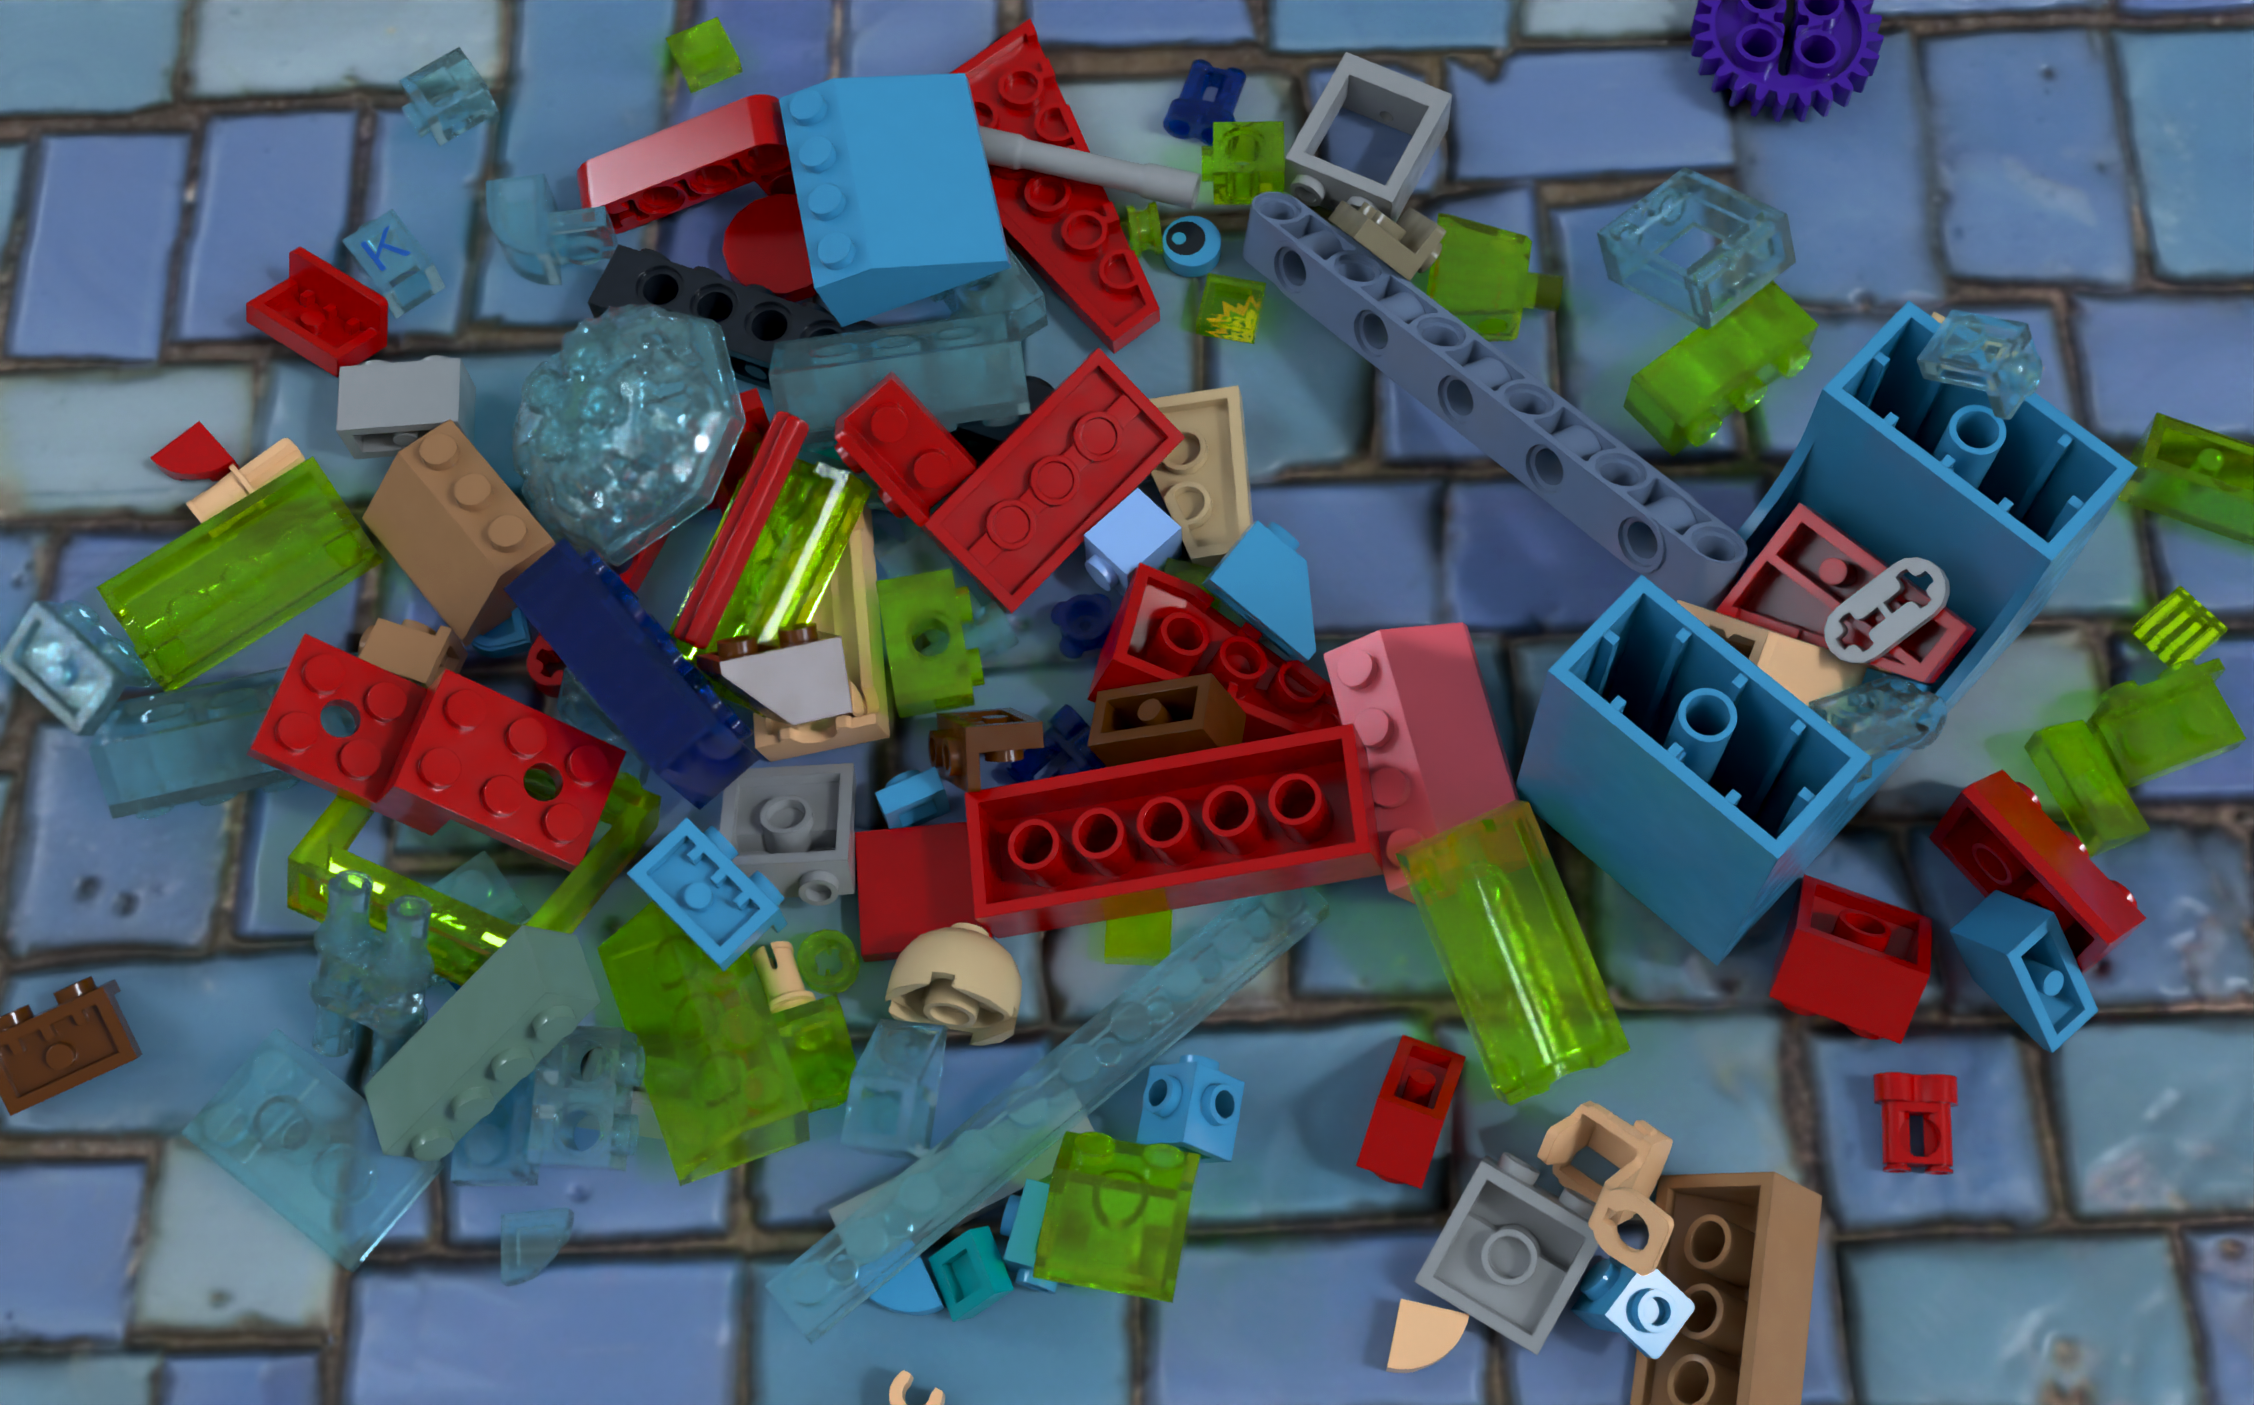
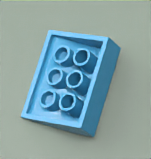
(892, 190)

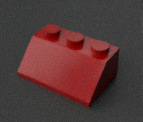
(2010, 845)

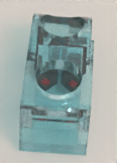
(1884, 716)

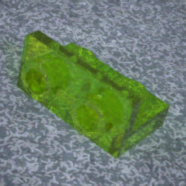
(2165, 722)

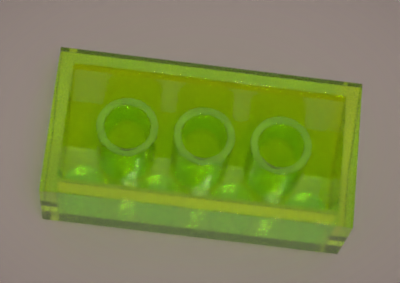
(709, 1048)

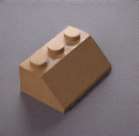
(455, 530)

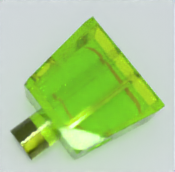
(1487, 279)

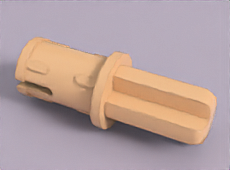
(242, 482)

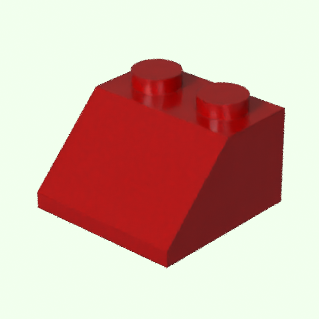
(1852, 960)

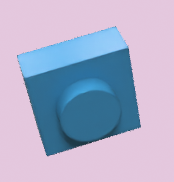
(913, 799)

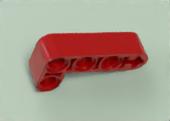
(691, 163)

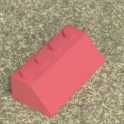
(1424, 731)

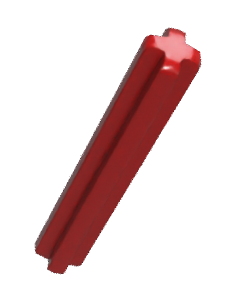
(741, 530)

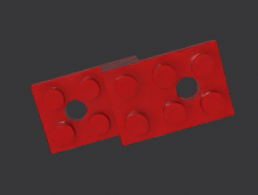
(438, 753)

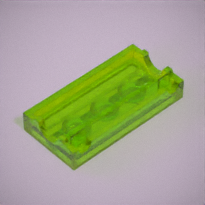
(789, 560)
(239, 575)
(1513, 951)

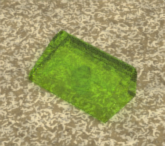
(2085, 786)

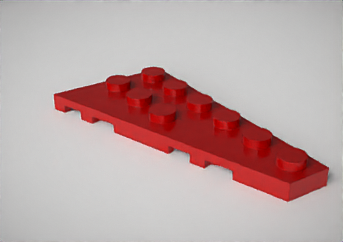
(1055, 222)

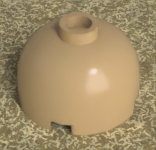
(957, 981)

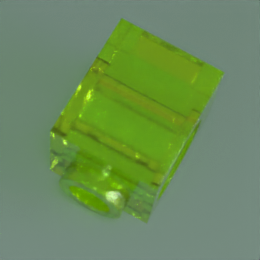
(1250, 142)

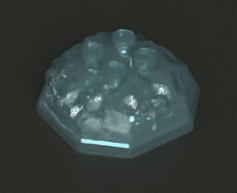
(627, 428)

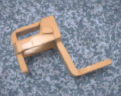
(1639, 1154)

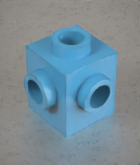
(1192, 1108)

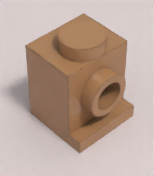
(412, 650)

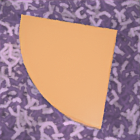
(1423, 1335)

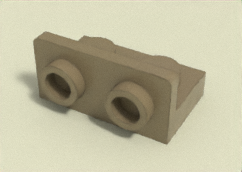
(1404, 246)

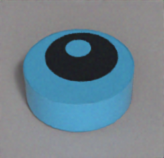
(1191, 246)

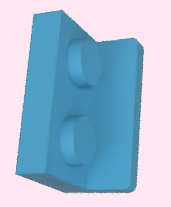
(707, 894)

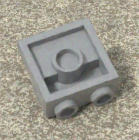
(795, 828)
(1511, 1251)

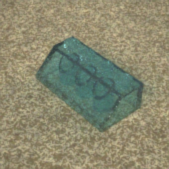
(954, 366)
(192, 745)

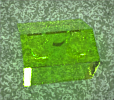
(1117, 1216)

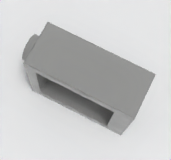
(1381, 97)

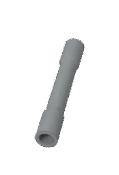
(1146, 180)

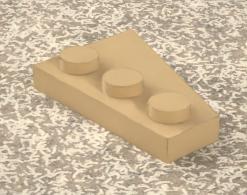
(1207, 472)

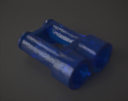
(1194, 117)
(1066, 734)

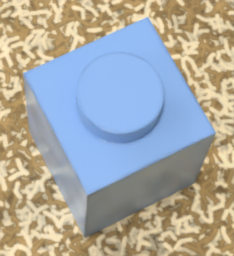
(1128, 536)

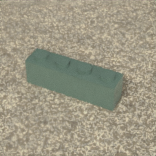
(481, 1043)

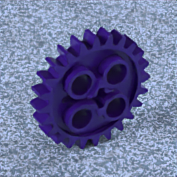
(1829, 56)

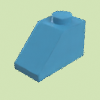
(1268, 588)
(2025, 967)

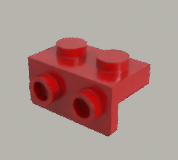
(322, 314)

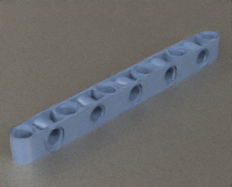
(1495, 403)

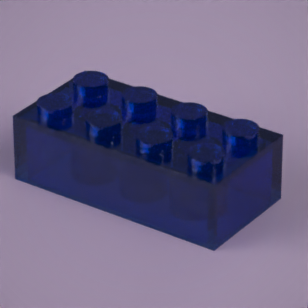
(635, 671)

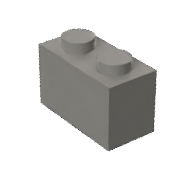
(396, 403)

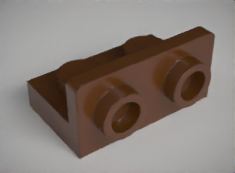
(964, 735)
(63, 1044)

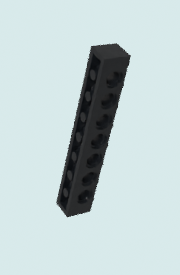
(752, 317)

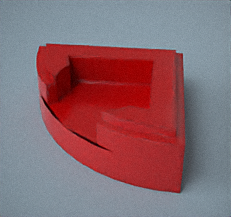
(194, 456)

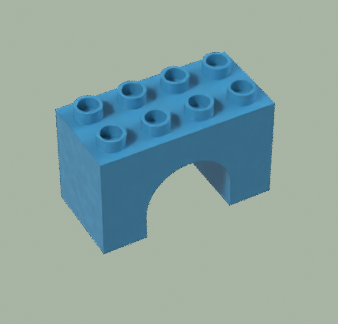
(1704, 771)

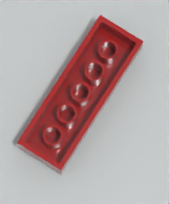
(1173, 832)

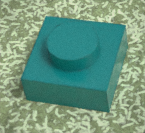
(971, 1273)

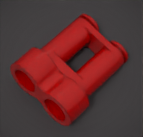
(1916, 1095)

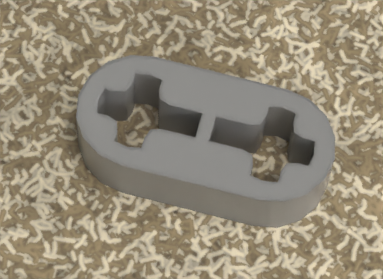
(1876, 597)

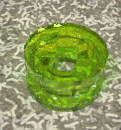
(1144, 229)
(828, 940)

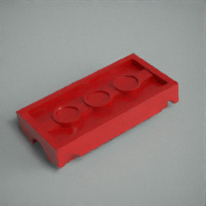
(1052, 481)

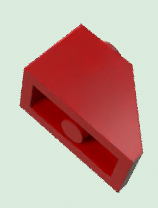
(1410, 1112)

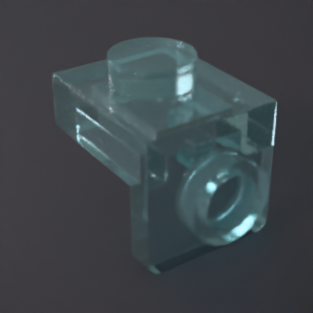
(1984, 356)

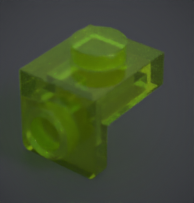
(818, 1051)

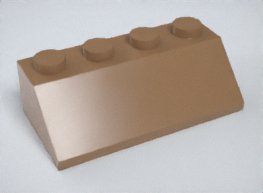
(1748, 1264)

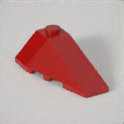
(1174, 633)

